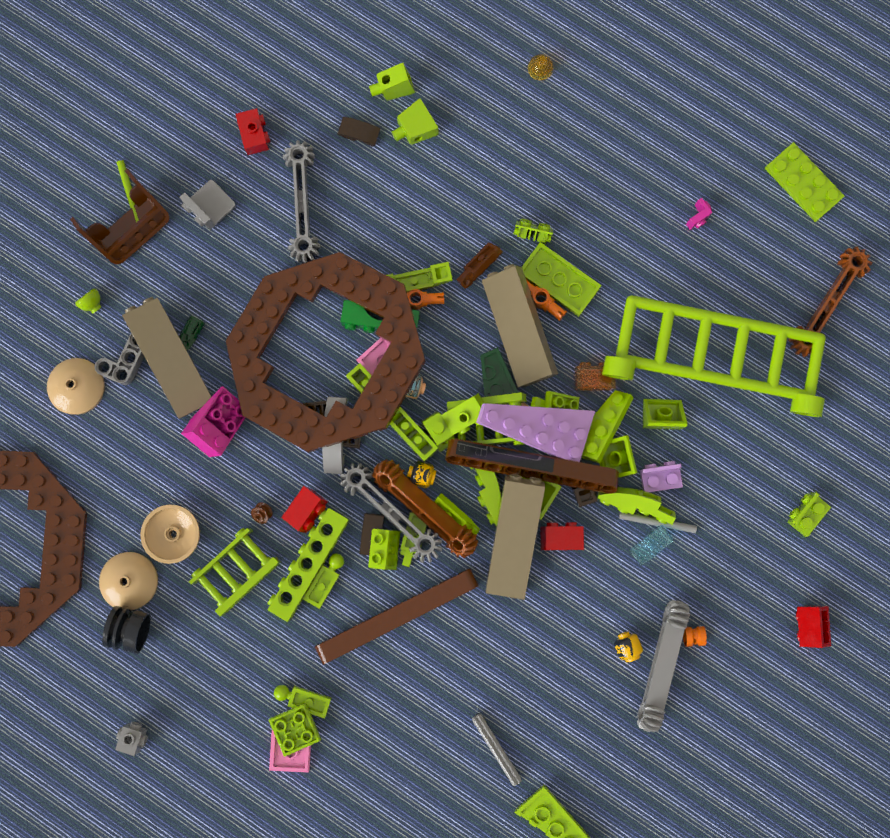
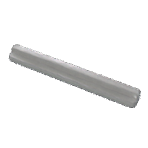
(496, 749)

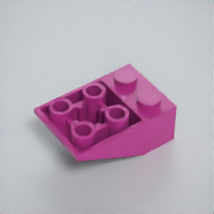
(215, 423)

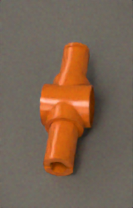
(426, 298)
(549, 304)

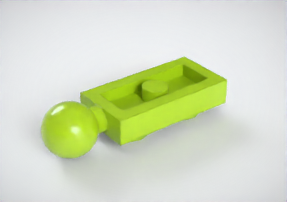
(324, 581)
(316, 703)

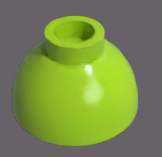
(89, 301)

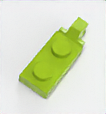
(458, 515)
(406, 543)

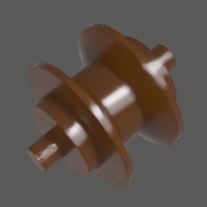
(261, 513)

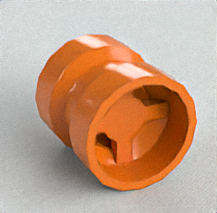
(695, 636)

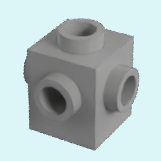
(131, 738)

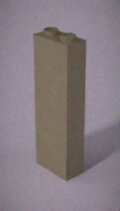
(519, 326)
(167, 356)
(515, 536)

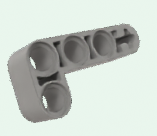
(122, 364)

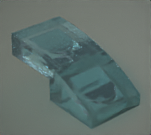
(651, 545)

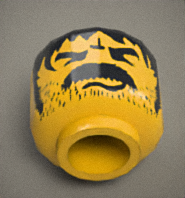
(422, 474)
(628, 647)

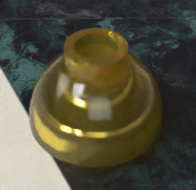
(540, 67)

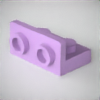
(661, 478)

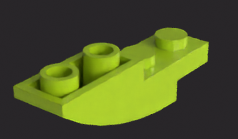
(490, 496)
(629, 499)

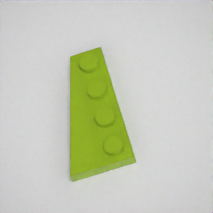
(605, 424)
(550, 816)

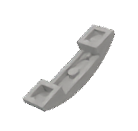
(333, 455)

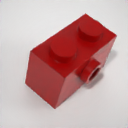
(252, 131)
(305, 509)
(562, 537)
(813, 626)

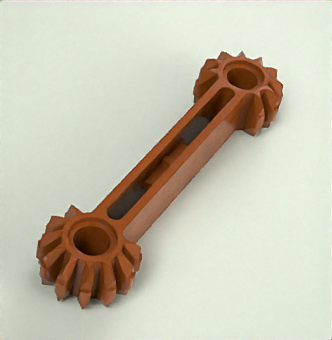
(832, 298)
(458, 537)

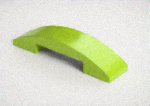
(425, 278)

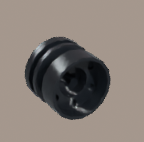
(126, 629)

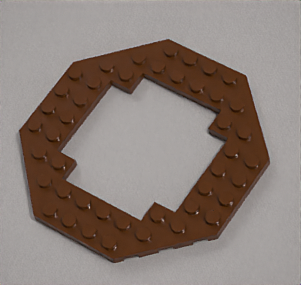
(384, 389)
(61, 548)

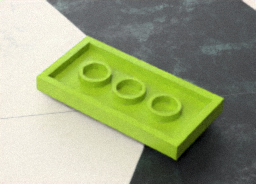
(804, 182)
(560, 278)

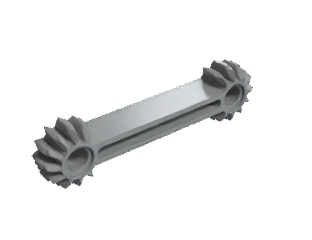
(301, 201)
(390, 512)
(652, 707)

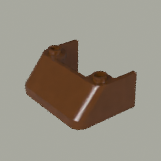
(126, 234)

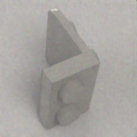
(208, 204)

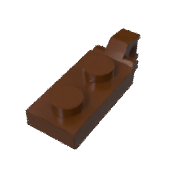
(479, 264)

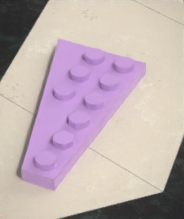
(546, 429)

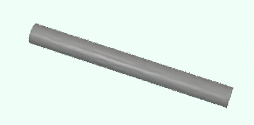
(653, 521)

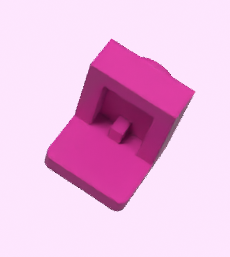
(700, 219)

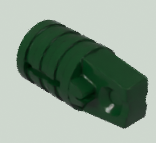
(191, 331)

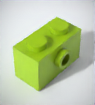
(463, 415)

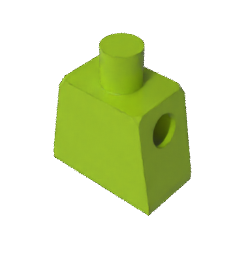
(393, 83)
(415, 124)
(438, 430)

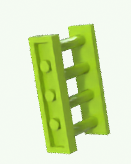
(511, 399)
(239, 590)

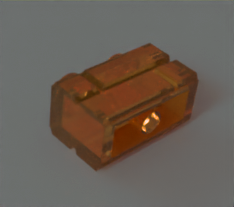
(591, 378)

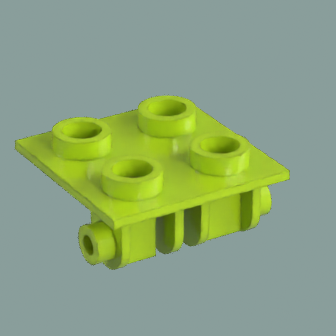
(542, 228)

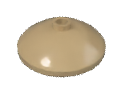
(84, 394)
(157, 536)
(140, 576)

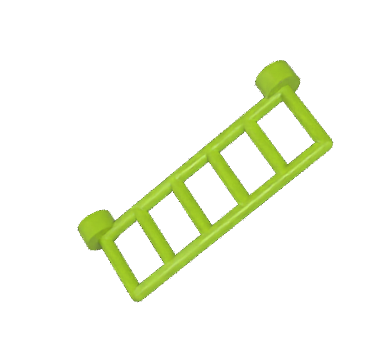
(803, 400)

